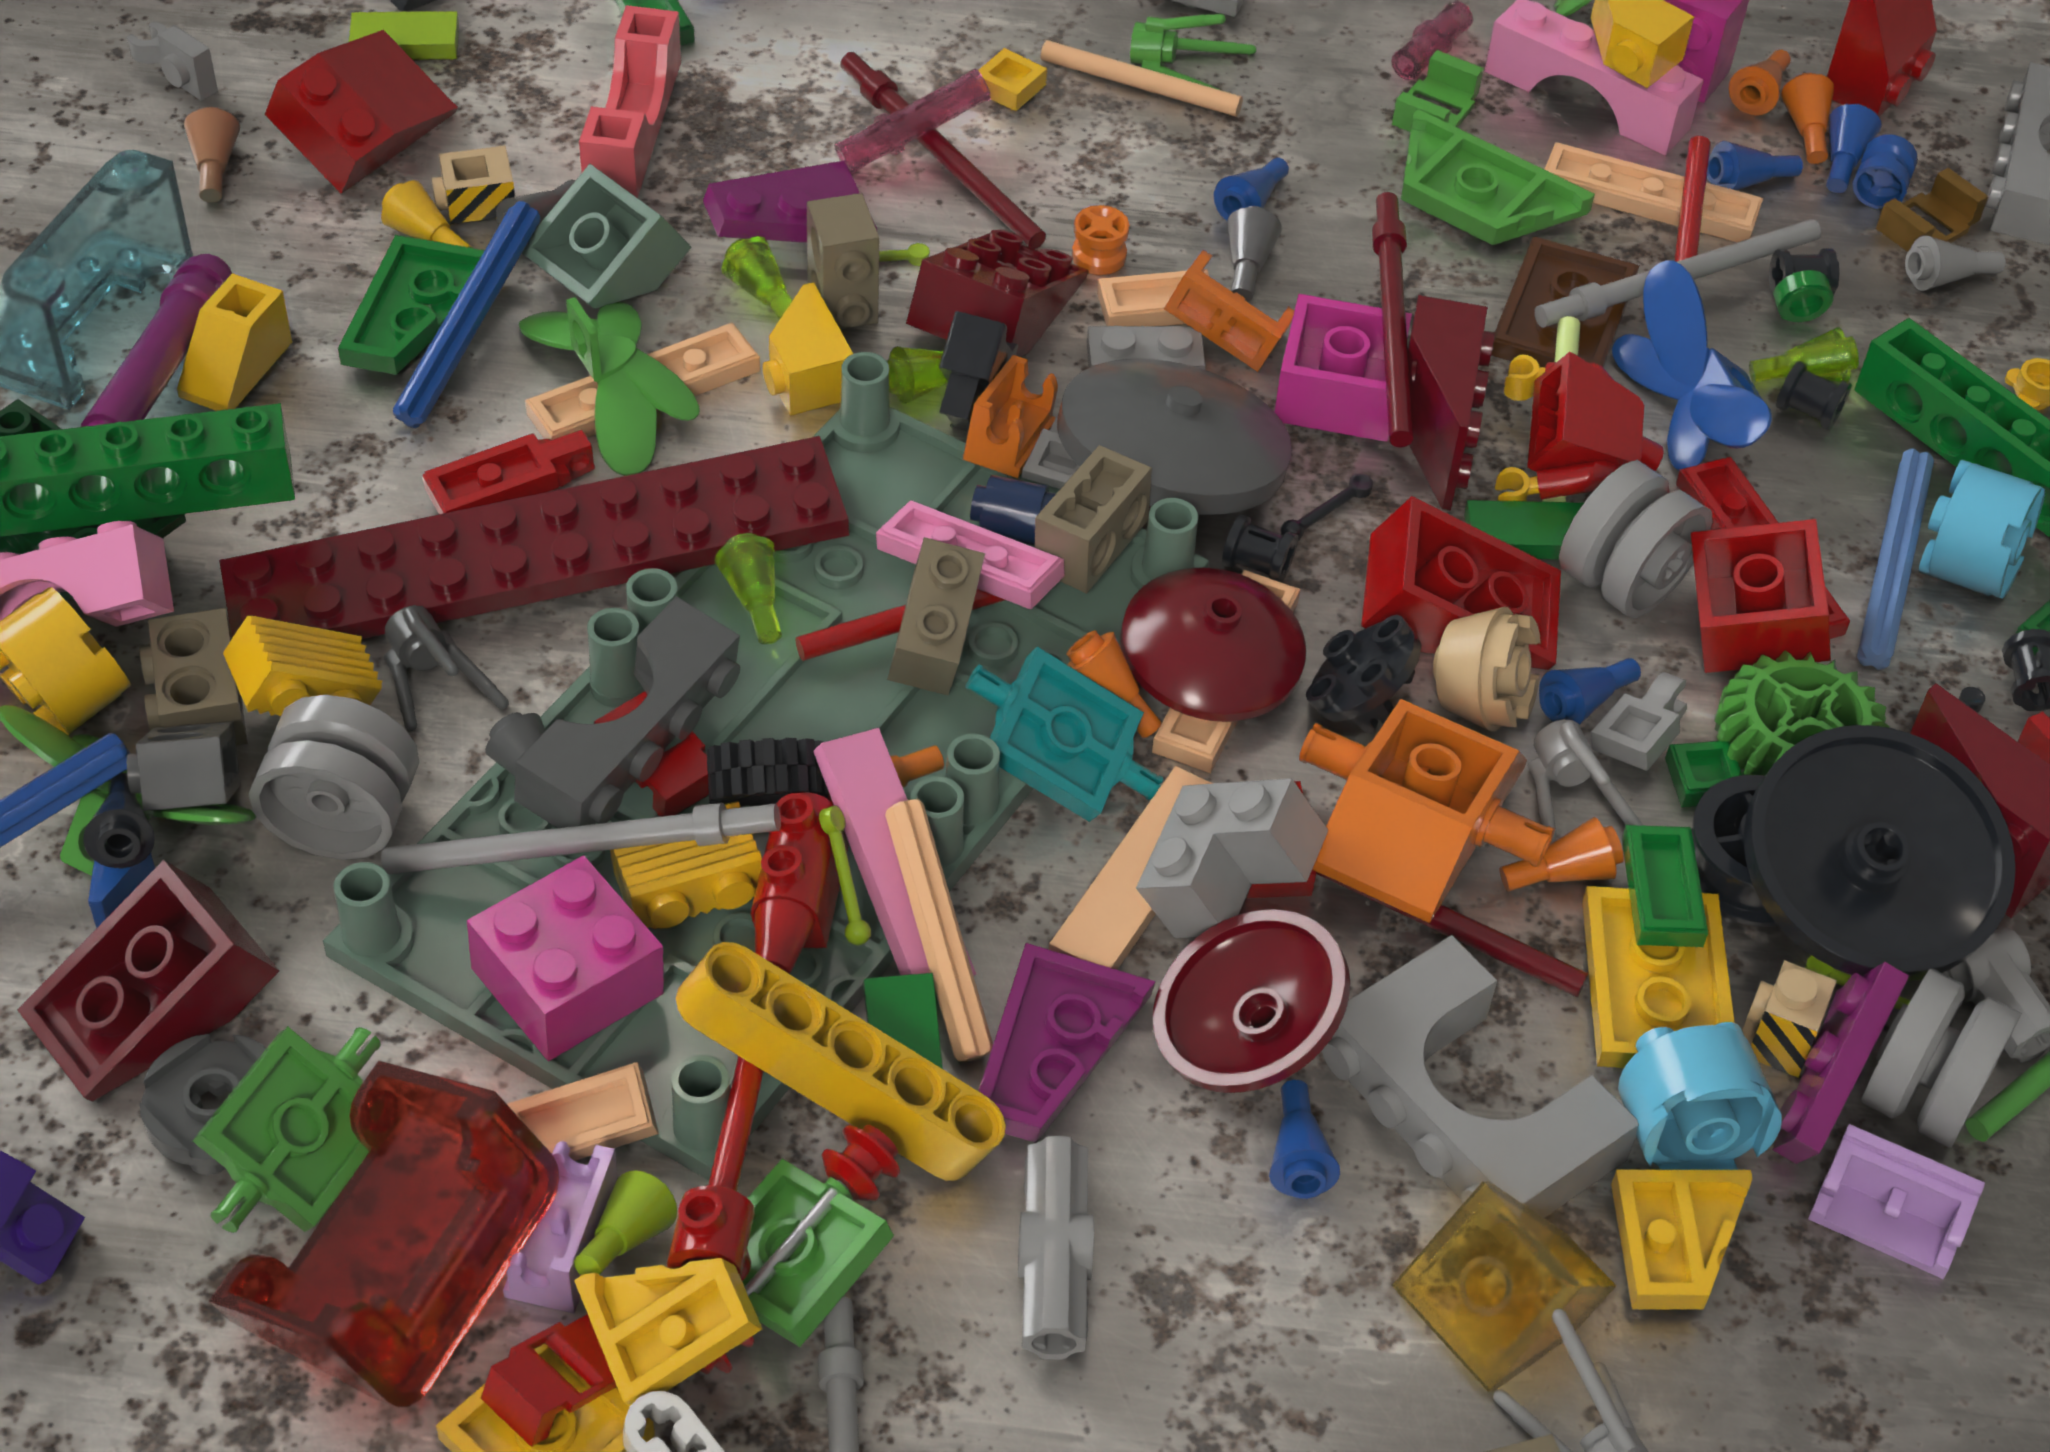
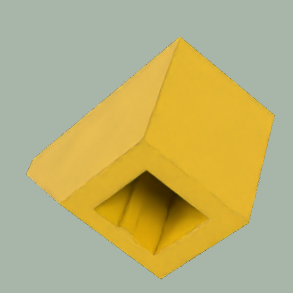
(234, 343)

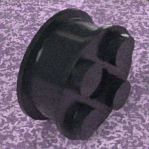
(1721, 853)

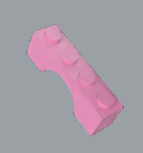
(1539, 43)
(110, 575)

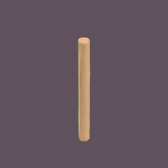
(1141, 78)

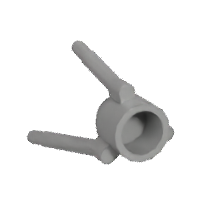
(1570, 761)
(1616, 1432)

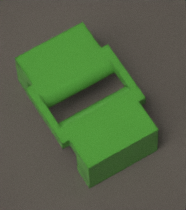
(1448, 82)

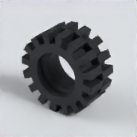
(763, 771)

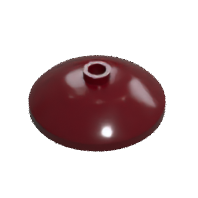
(1213, 644)
(1237, 980)

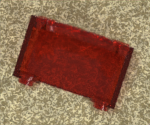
(408, 1240)

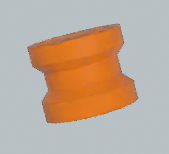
(1100, 239)

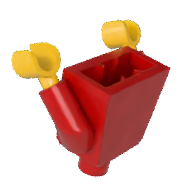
(1579, 428)

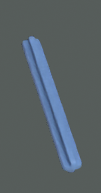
(1895, 560)

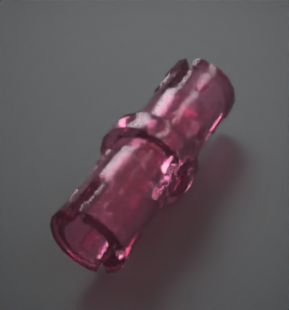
(1431, 36)

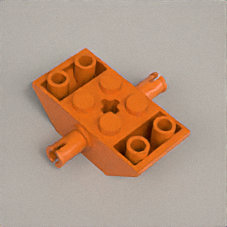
(1418, 807)

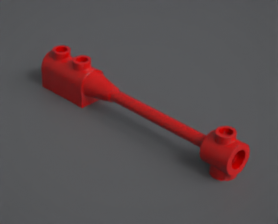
(789, 913)

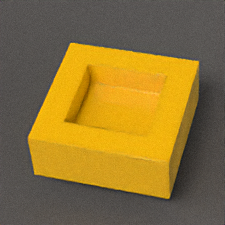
(1013, 78)

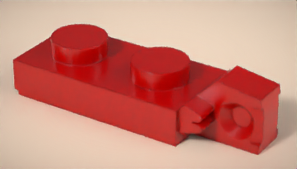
(509, 471)

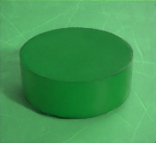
(1803, 296)

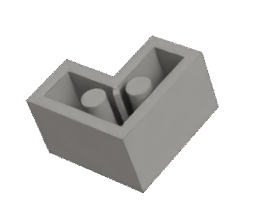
(1221, 844)

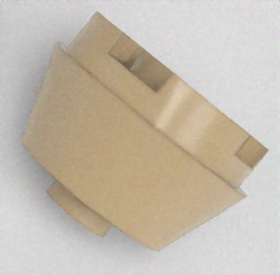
(1486, 668)

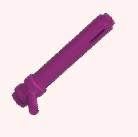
(161, 344)

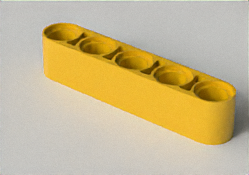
(839, 1060)

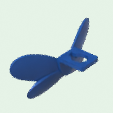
(1711, 391)

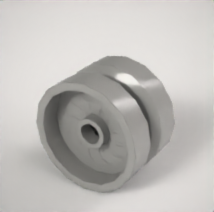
(1633, 538)
(334, 777)
(1933, 1053)

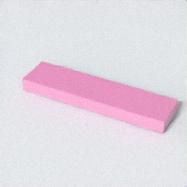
(864, 787)

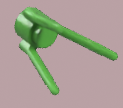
(1154, 43)

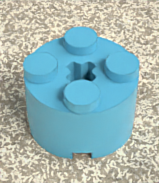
(1982, 529)
(1698, 1097)

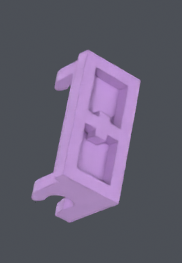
(1896, 1201)
(545, 1266)

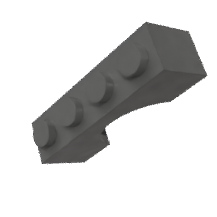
(582, 770)

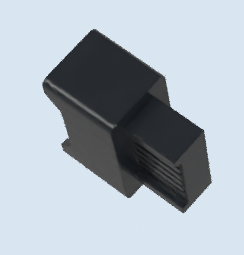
(969, 362)

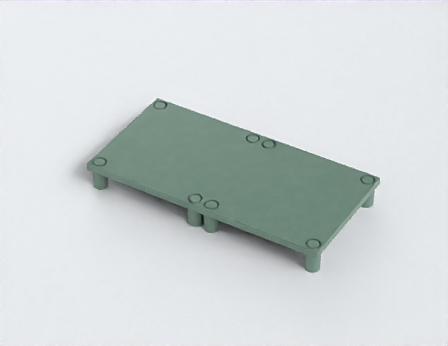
(412, 926)

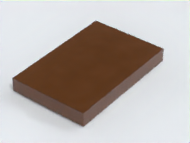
(1548, 275)

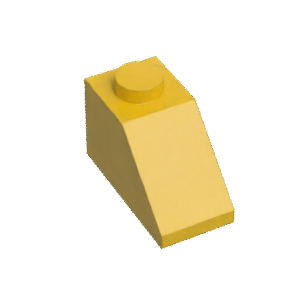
(1641, 37)
(806, 354)

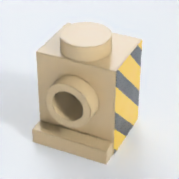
(473, 183)
(1788, 1017)

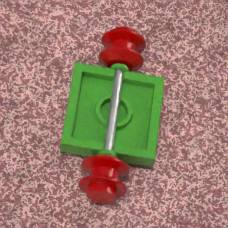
(812, 1236)

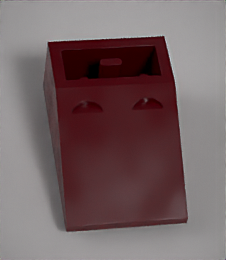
(998, 282)
(1444, 387)

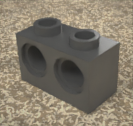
(185, 766)

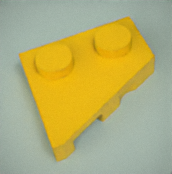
(1676, 1232)
(667, 1321)

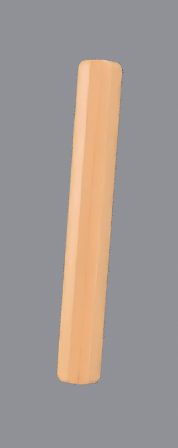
(939, 930)

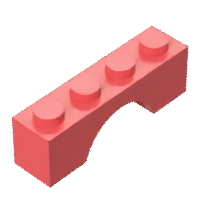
(644, 72)

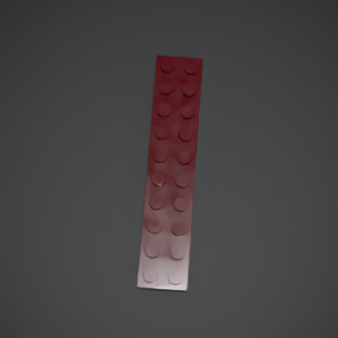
(542, 543)

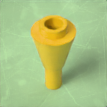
(414, 213)

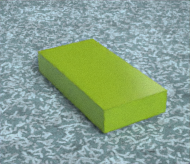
(419, 34)

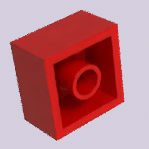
(1760, 594)

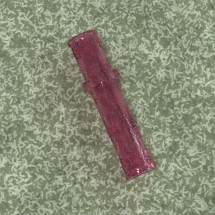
(903, 126)

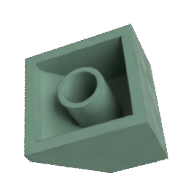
(605, 242)

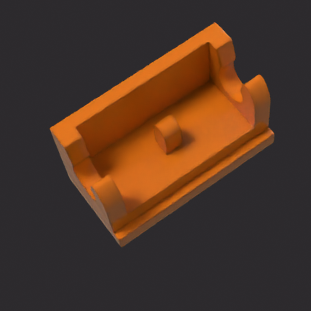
(1226, 316)
(1009, 419)

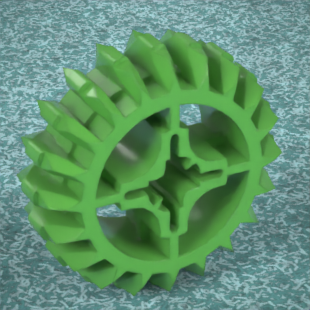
(1785, 702)

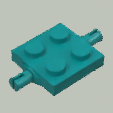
(1064, 734)

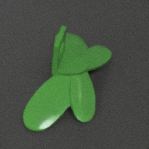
(627, 379)
(57, 746)

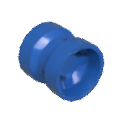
(1885, 170)

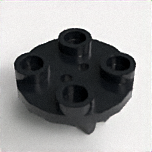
(1365, 672)

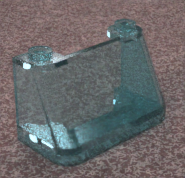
(110, 234)

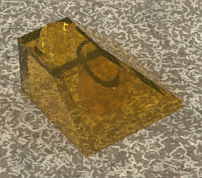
(1496, 1280)

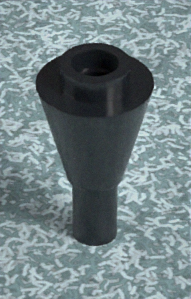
(119, 829)

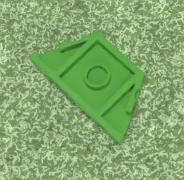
(1483, 185)

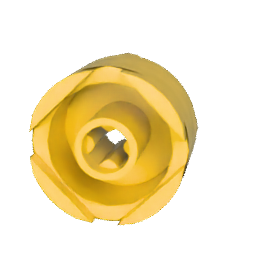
(57, 662)

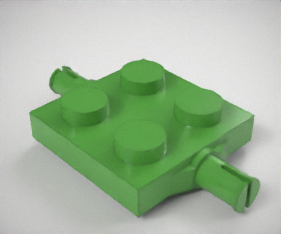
(289, 1130)

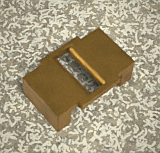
(1951, 203)

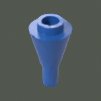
(1849, 133)
(1741, 166)
(1249, 187)
(1580, 691)
(1302, 1157)

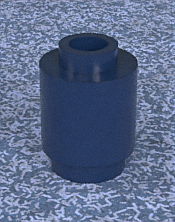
(1009, 507)

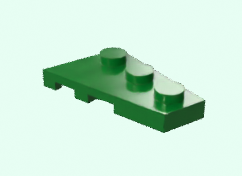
(406, 303)

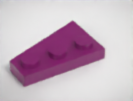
(774, 202)
(1054, 1034)
(1837, 1060)

